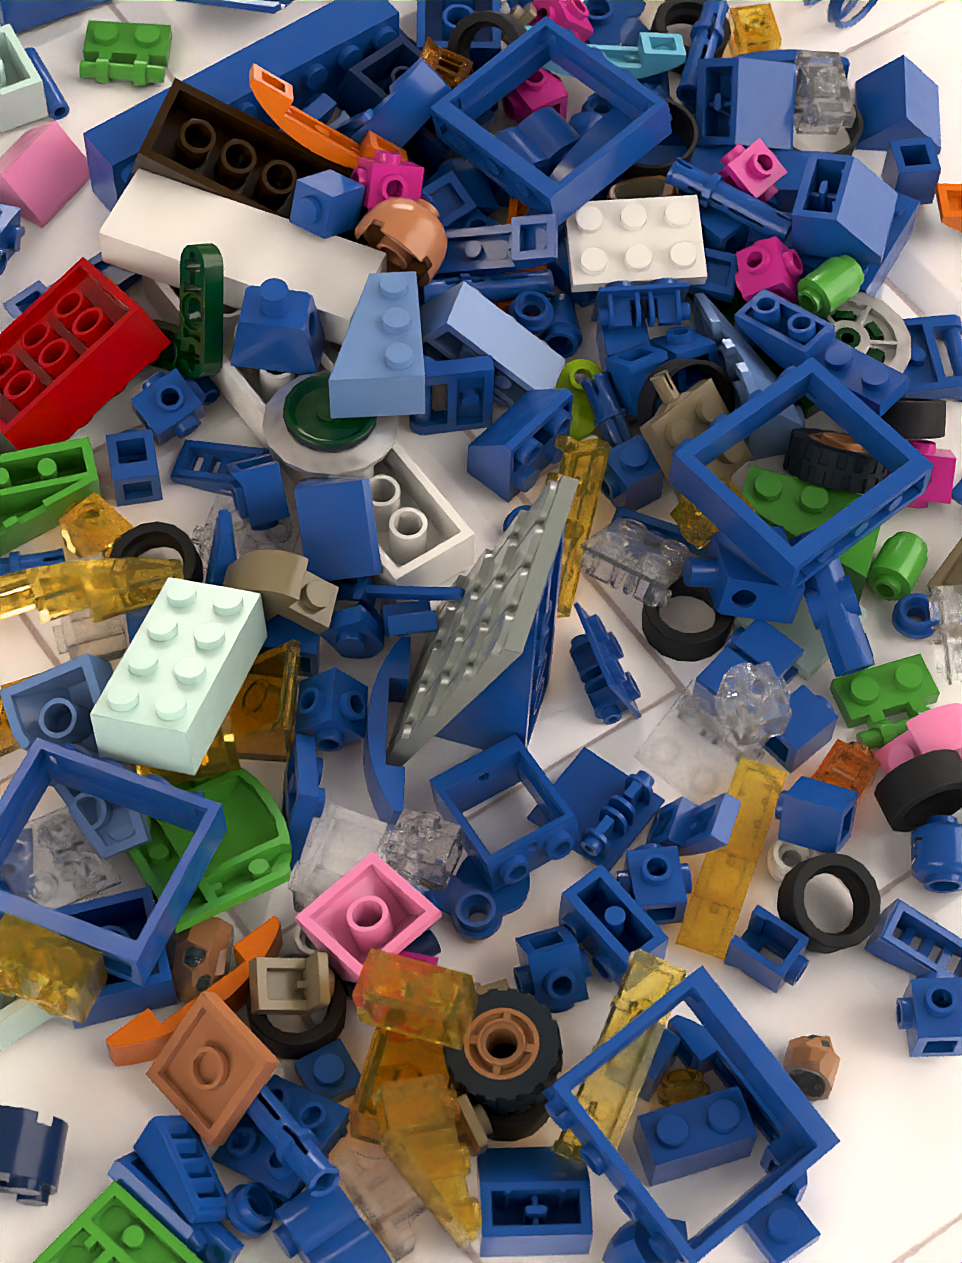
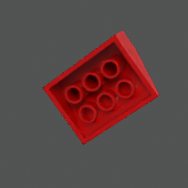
(71, 356)

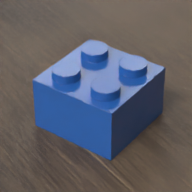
(125, 915)

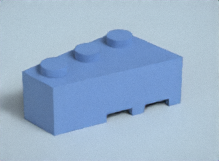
(470, 325)
(382, 352)

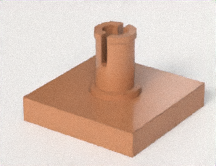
(212, 1068)

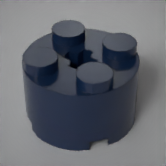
(30, 1155)

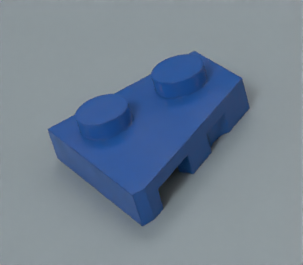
(301, 792)

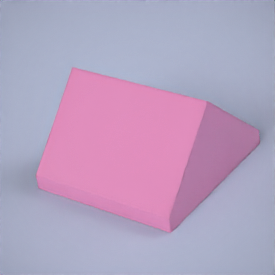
(42, 173)
(363, 911)

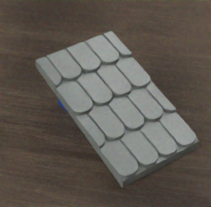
(494, 647)

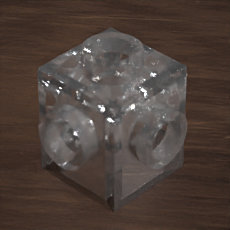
(753, 702)
(423, 848)

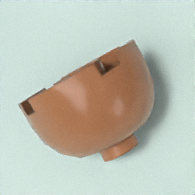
(408, 234)

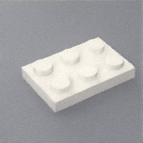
(635, 242)

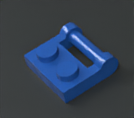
(925, 366)
(467, 395)

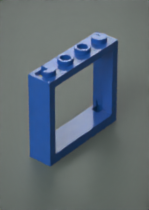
(546, 41)
(751, 534)
(140, 793)
(757, 1067)

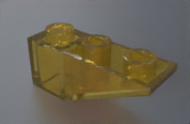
(422, 1143)

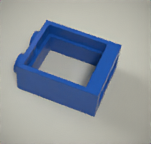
(503, 767)

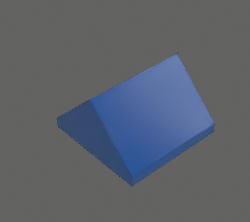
(897, 105)
(338, 527)

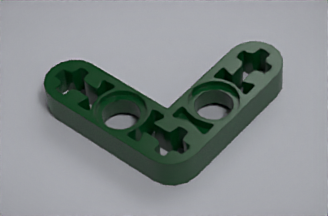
(199, 283)

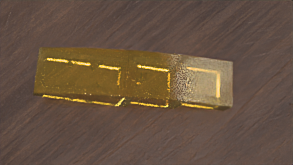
(101, 585)
(730, 869)

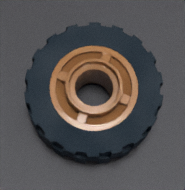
(831, 461)
(516, 1080)

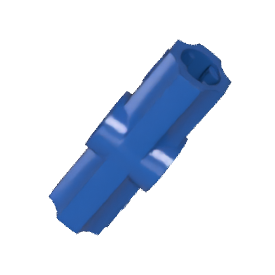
(836, 615)

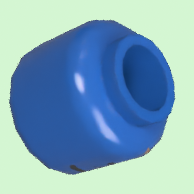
(938, 854)

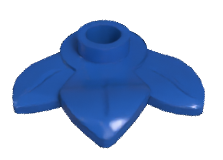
(615, 21)
(471, 894)

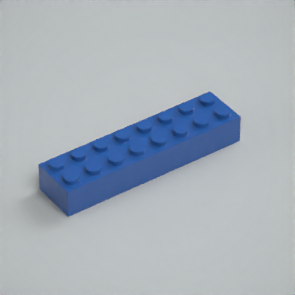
(307, 54)

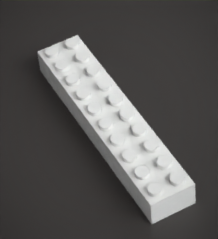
(416, 527)

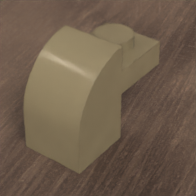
(285, 587)

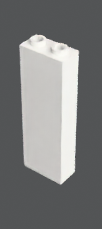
(164, 216)

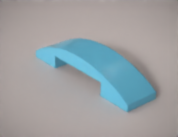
(652, 56)

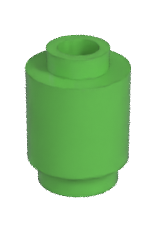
(830, 285)
(898, 566)

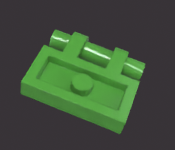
(126, 52)
(881, 693)

